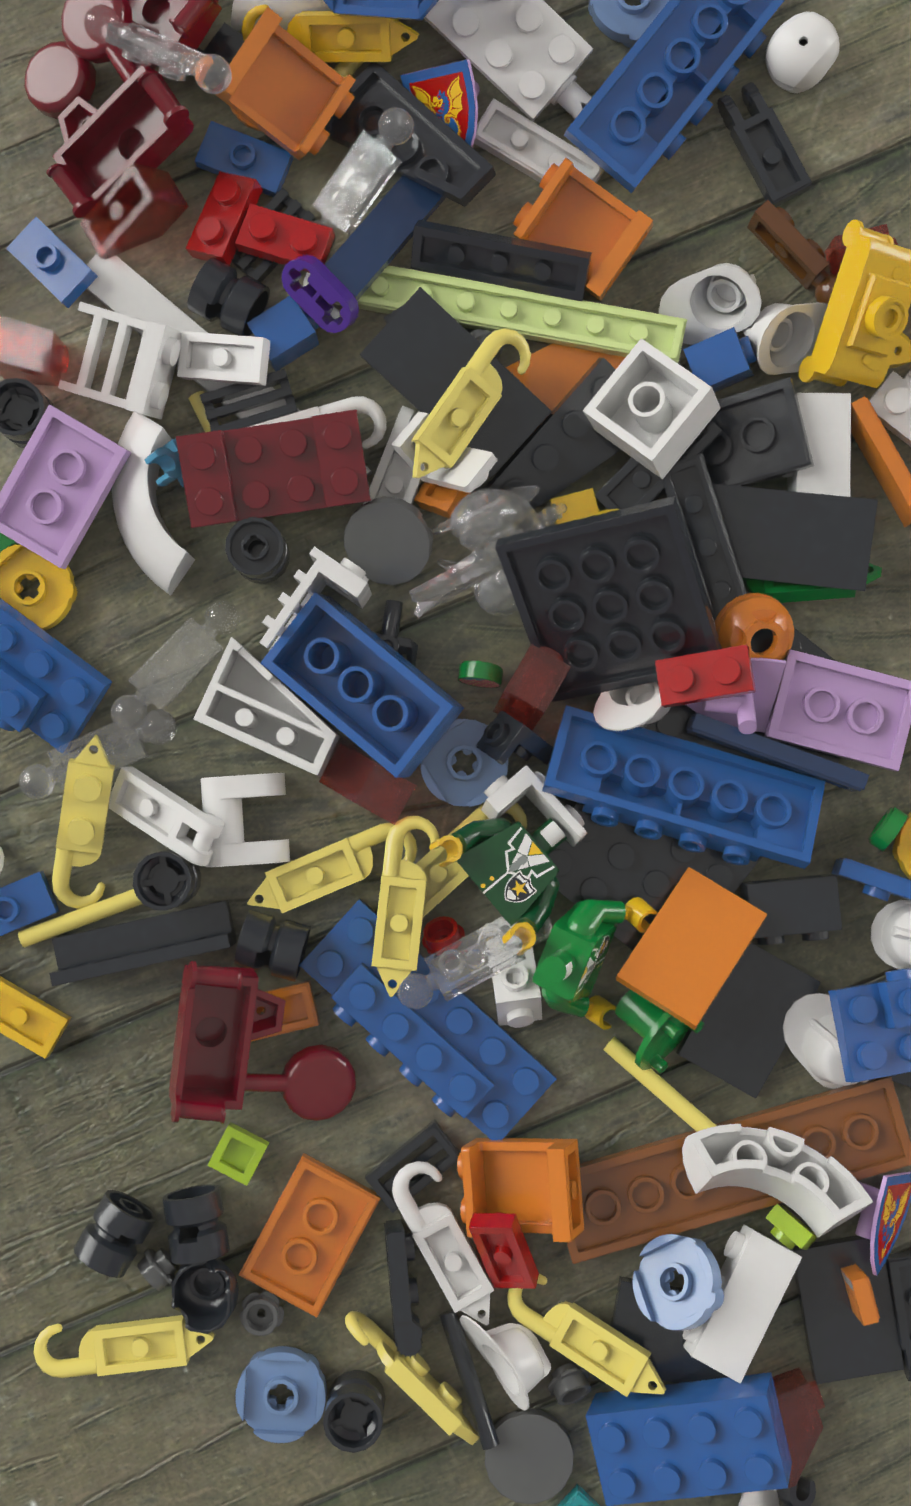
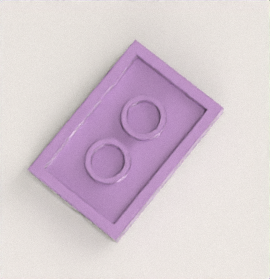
(58, 486)
(841, 711)

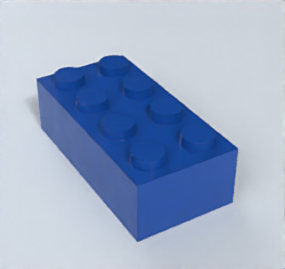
(362, 685)
(690, 1441)

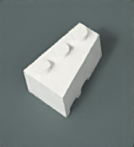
(264, 713)

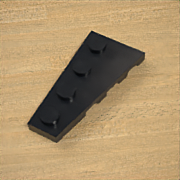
(434, 152)
(562, 445)

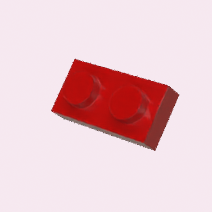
(223, 217)
(282, 236)
(705, 676)
(504, 1250)

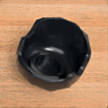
(205, 1295)

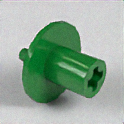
(657, 1028)

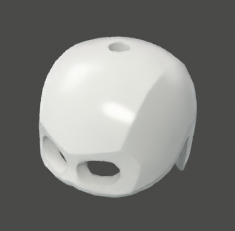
(799, 66)

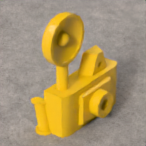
(864, 313)

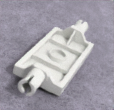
(519, 49)

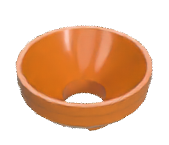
(753, 612)

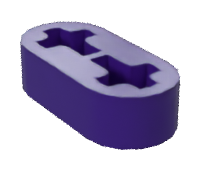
(320, 293)

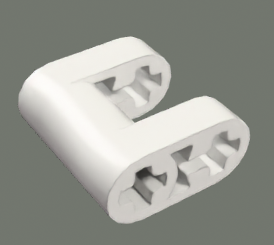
(223, 800)

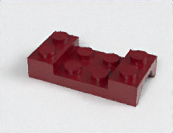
(273, 469)

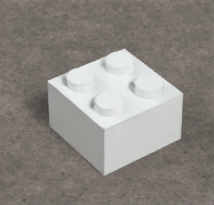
(652, 408)

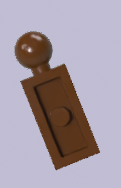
(798, 255)

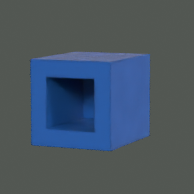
(288, 329)
(721, 359)

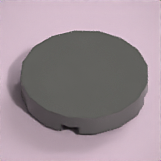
(388, 540)
(531, 1456)

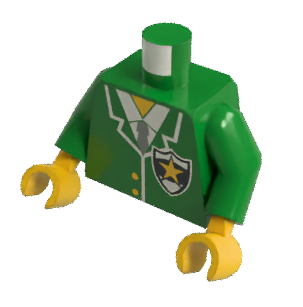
(577, 954)

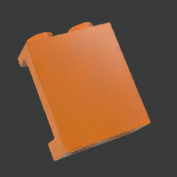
(285, 88)
(586, 218)
(524, 1178)

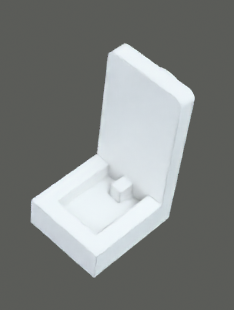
(466, 474)
(505, 793)
(516, 995)

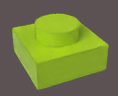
(238, 1153)
(790, 1229)

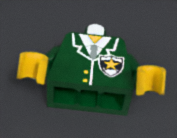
(510, 870)

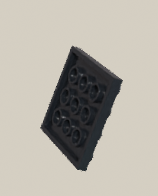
(610, 595)

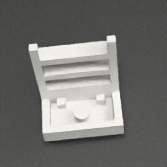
(152, 368)
(342, 577)

